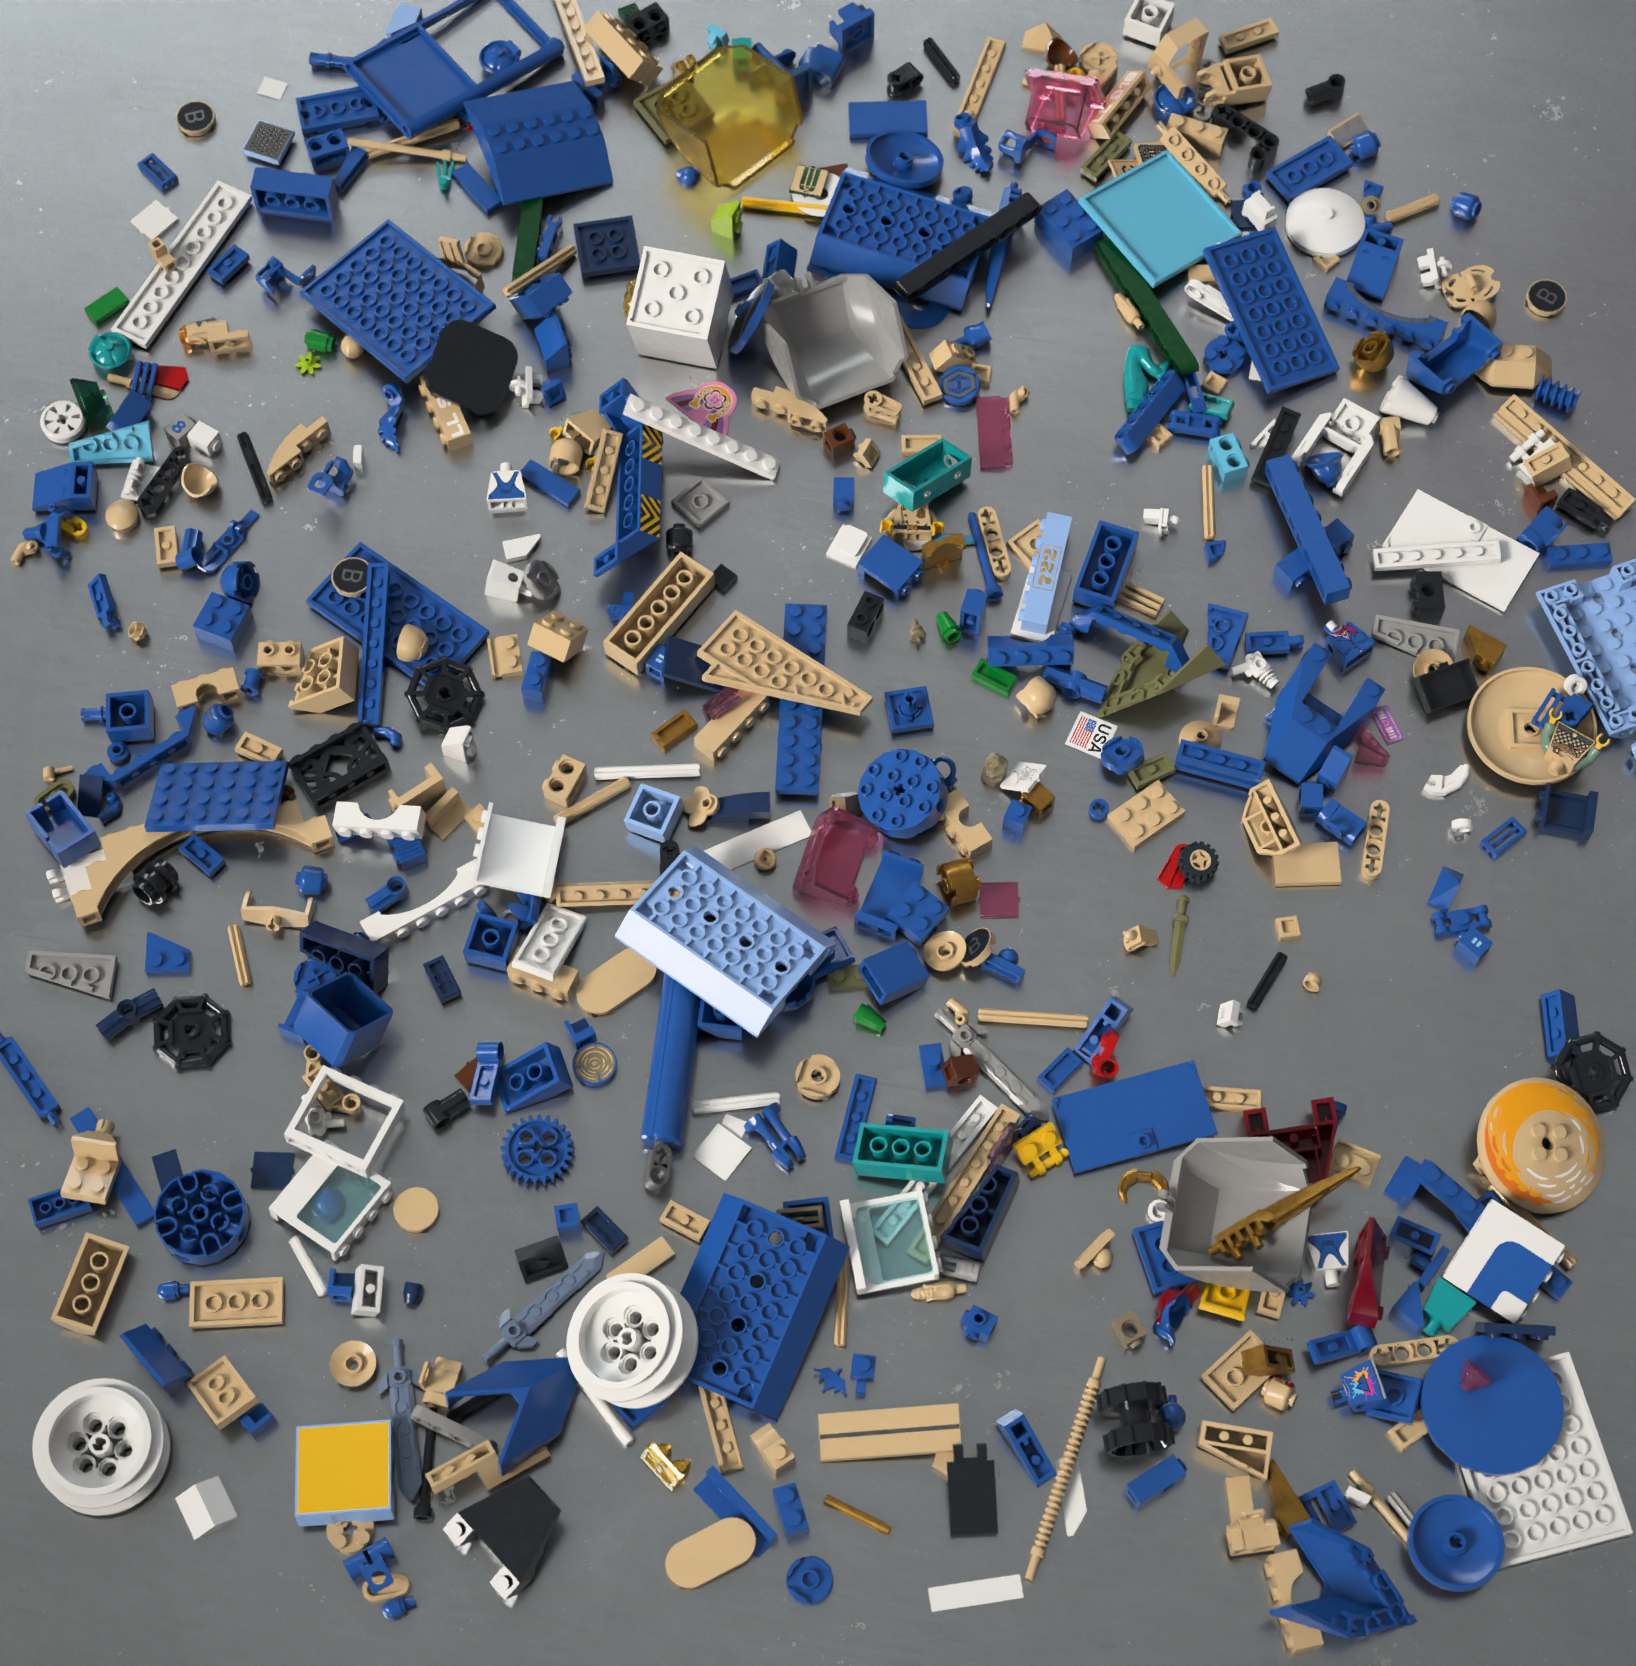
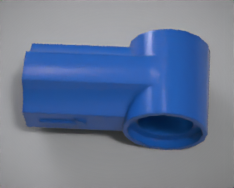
(191, 553)
(386, 896)

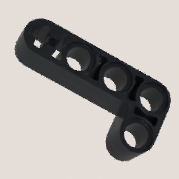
(1249, 134)

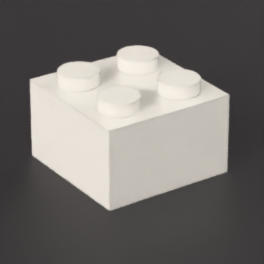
(1149, 20)

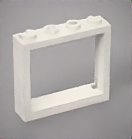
(329, 1152)

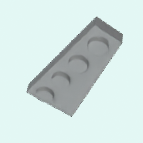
(1415, 636)
(76, 970)

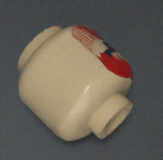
(1279, 1393)

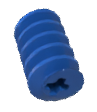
(1557, 394)

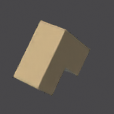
(161, 255)

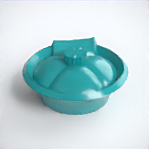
(109, 350)

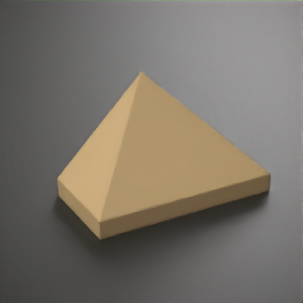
(1038, 38)

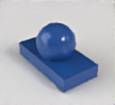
(1005, 964)

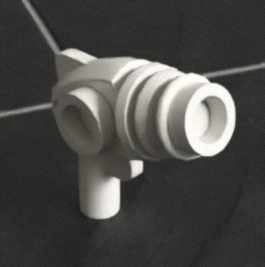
(1258, 667)
(319, 1121)

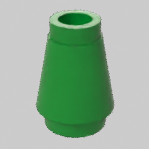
(948, 627)
(869, 1017)

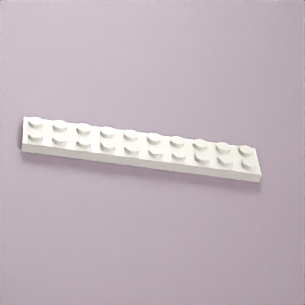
(192, 252)

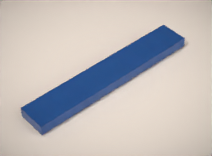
(125, 1184)

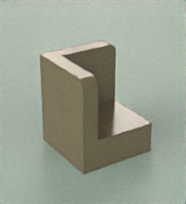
(847, 801)

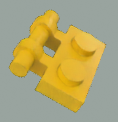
(1038, 1143)

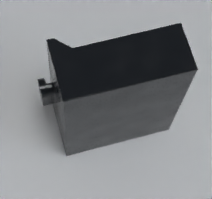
(1446, 685)

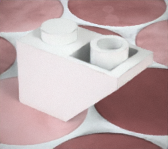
(459, 743)

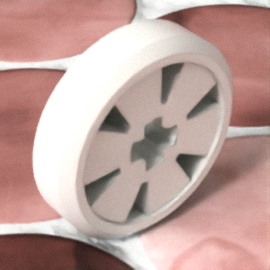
(55, 430)

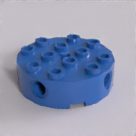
(902, 793)
(197, 1196)

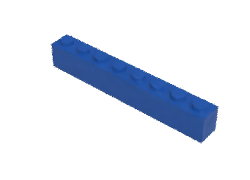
(1308, 529)

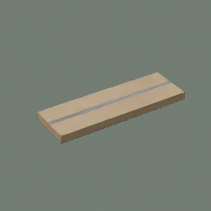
(889, 1432)

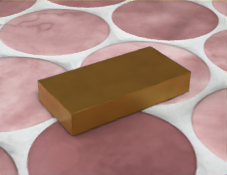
(674, 730)

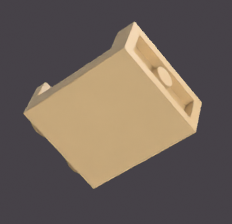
(422, 795)

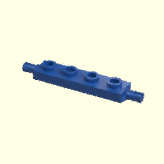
(28, 1080)

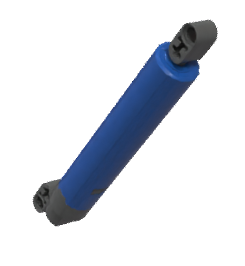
(669, 1077)

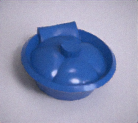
(499, 55)
(1169, 104)

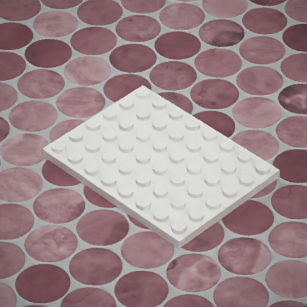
(1566, 1496)

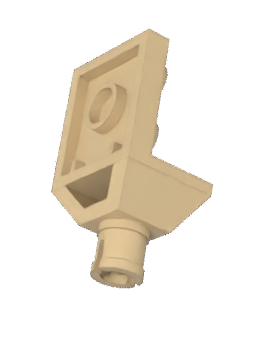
(93, 1165)

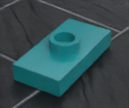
(1217, 406)

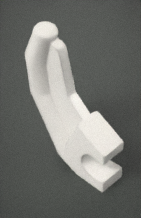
(1447, 784)

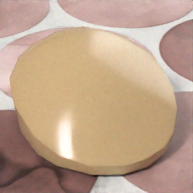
(122, 515)

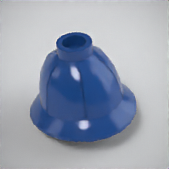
(1326, 467)

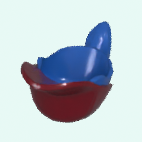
(1172, 1308)

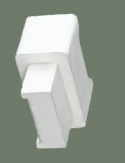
(1259, 212)

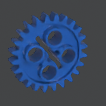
(535, 1169)

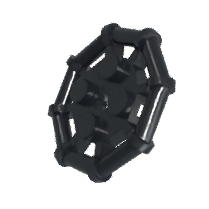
(447, 706)
(200, 1039)
(1598, 1061)

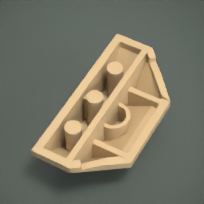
(1517, 367)
(1269, 822)

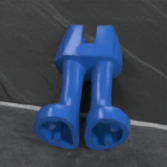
(779, 1149)

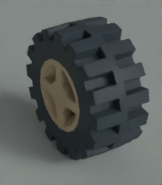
(1203, 856)

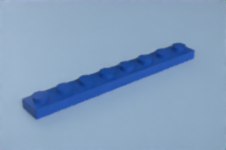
(374, 644)
(1470, 1209)

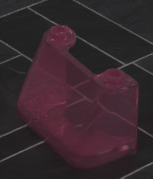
(834, 856)

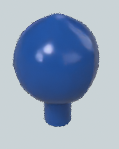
(1172, 1413)

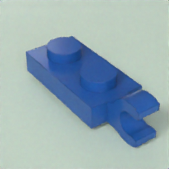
(549, 239)
(103, 601)
(1272, 642)

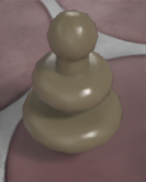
(917, 633)

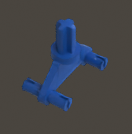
(50, 531)

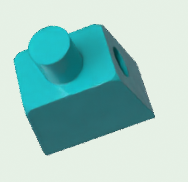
(1445, 1307)

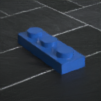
(1579, 555)

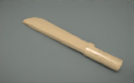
(158, 391)

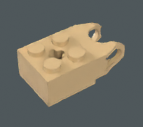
(1236, 81)

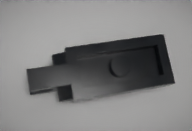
(1584, 510)

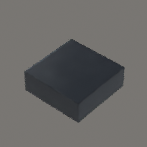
(724, 577)

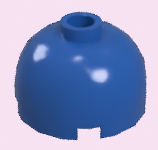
(240, 581)

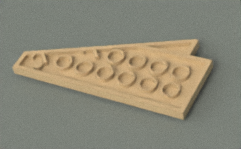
(760, 662)

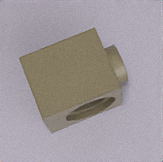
(1125, 1321)

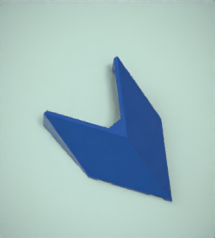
(544, 1397)
(1355, 1591)

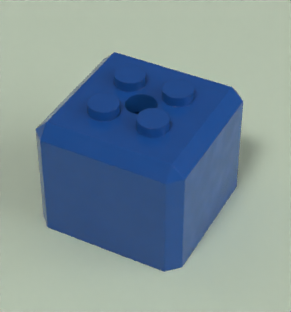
(343, 1019)

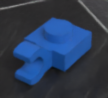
(862, 1369)

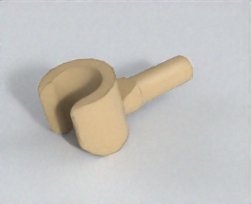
(49, 772)

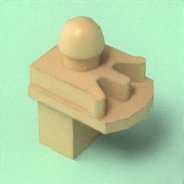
(1138, 937)

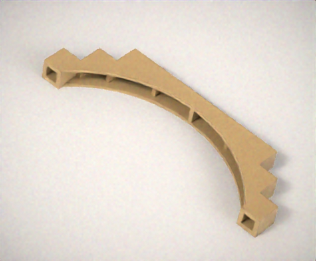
(133, 845)

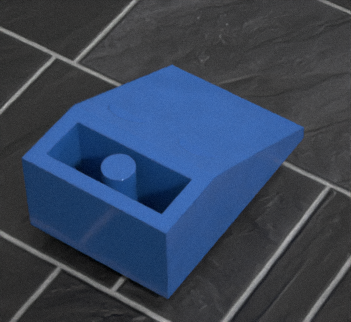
(1374, 262)
(68, 485)

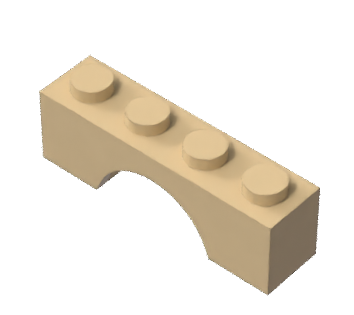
(1284, 1570)

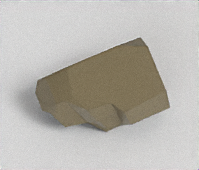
(994, 769)

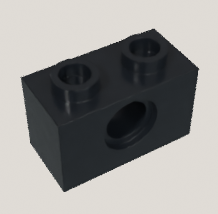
(1432, 584)

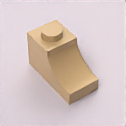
(773, 1449)

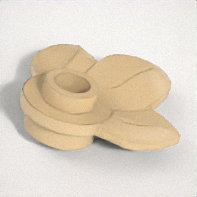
(700, 806)

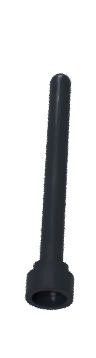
(423, 1510)

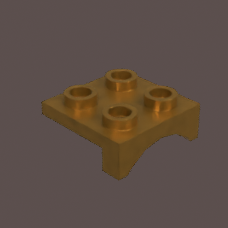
(943, 551)

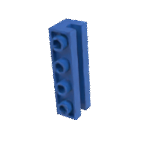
(1219, 764)

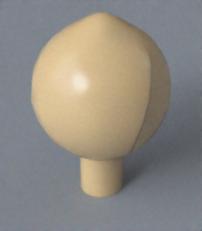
(351, 348)

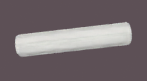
(309, 1265)

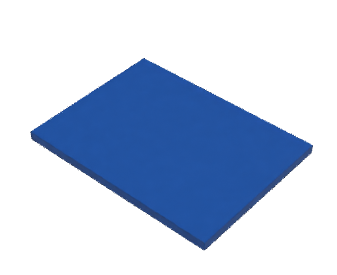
(395, 299)

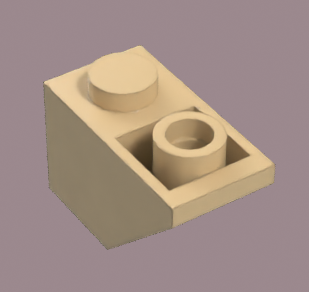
(951, 354)

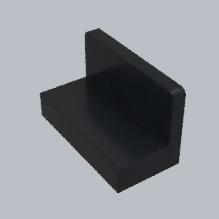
(541, 1258)

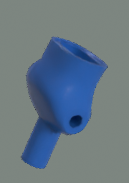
(974, 335)

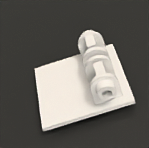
(139, 478)

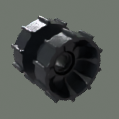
(1133, 1405)

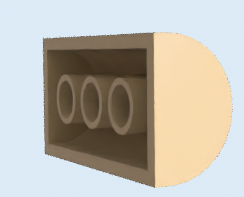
(90, 1284)

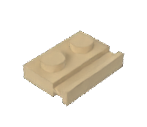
(505, 656)
(1349, 1155)

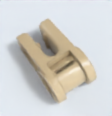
(882, 407)

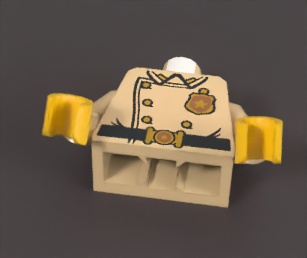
(910, 525)

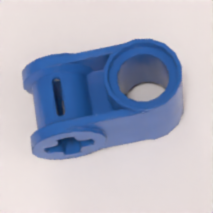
(1575, 711)

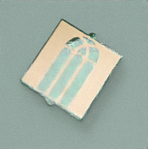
(809, 181)

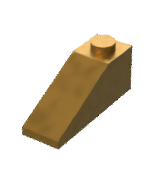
(1284, 1502)

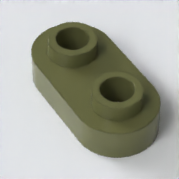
(63, 784)

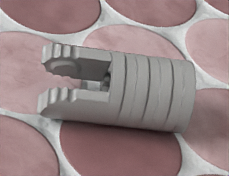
(965, 1268)

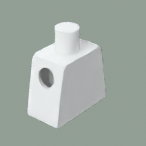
(505, 582)

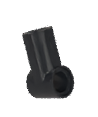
(1326, 90)
(441, 1111)

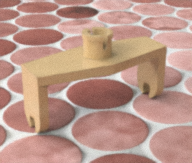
(276, 916)

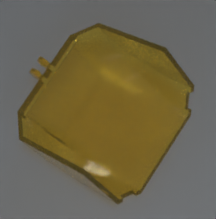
(730, 113)

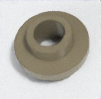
(1365, 201)

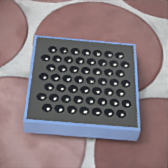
(268, 142)

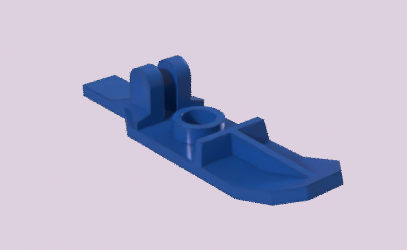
(220, 550)

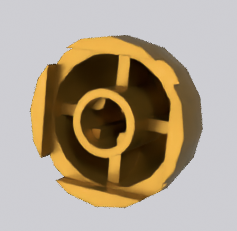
(1373, 352)

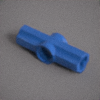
(1075, 684)

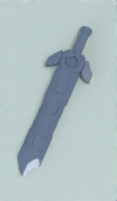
(515, 1331)
(402, 1406)

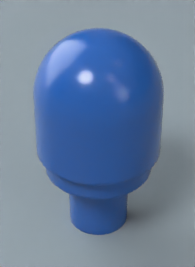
(172, 1290)
(397, 1606)

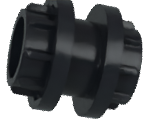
(151, 886)

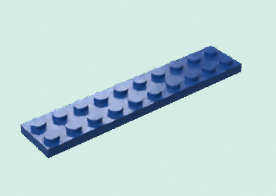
(798, 722)

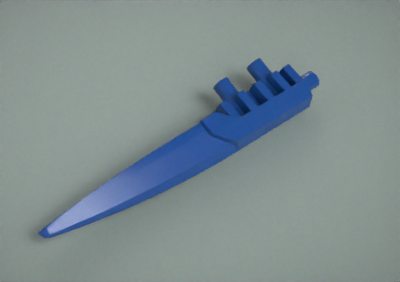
(999, 251)

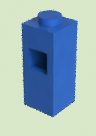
(1156, 1481)

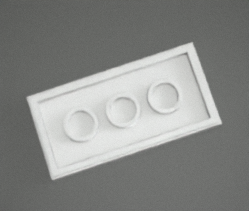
(1058, 601)
(549, 942)

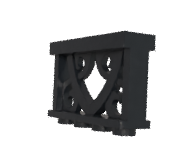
(343, 784)

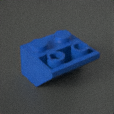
(553, 343)

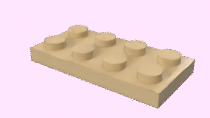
(236, 1302)

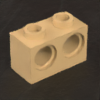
(569, 782)

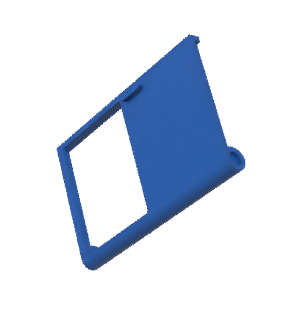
(423, 84)

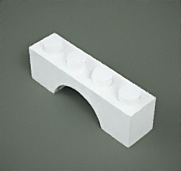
(404, 823)

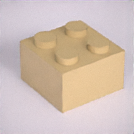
(558, 636)

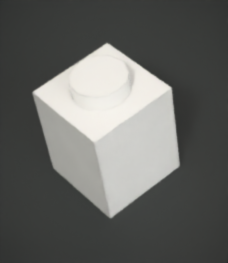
(204, 439)

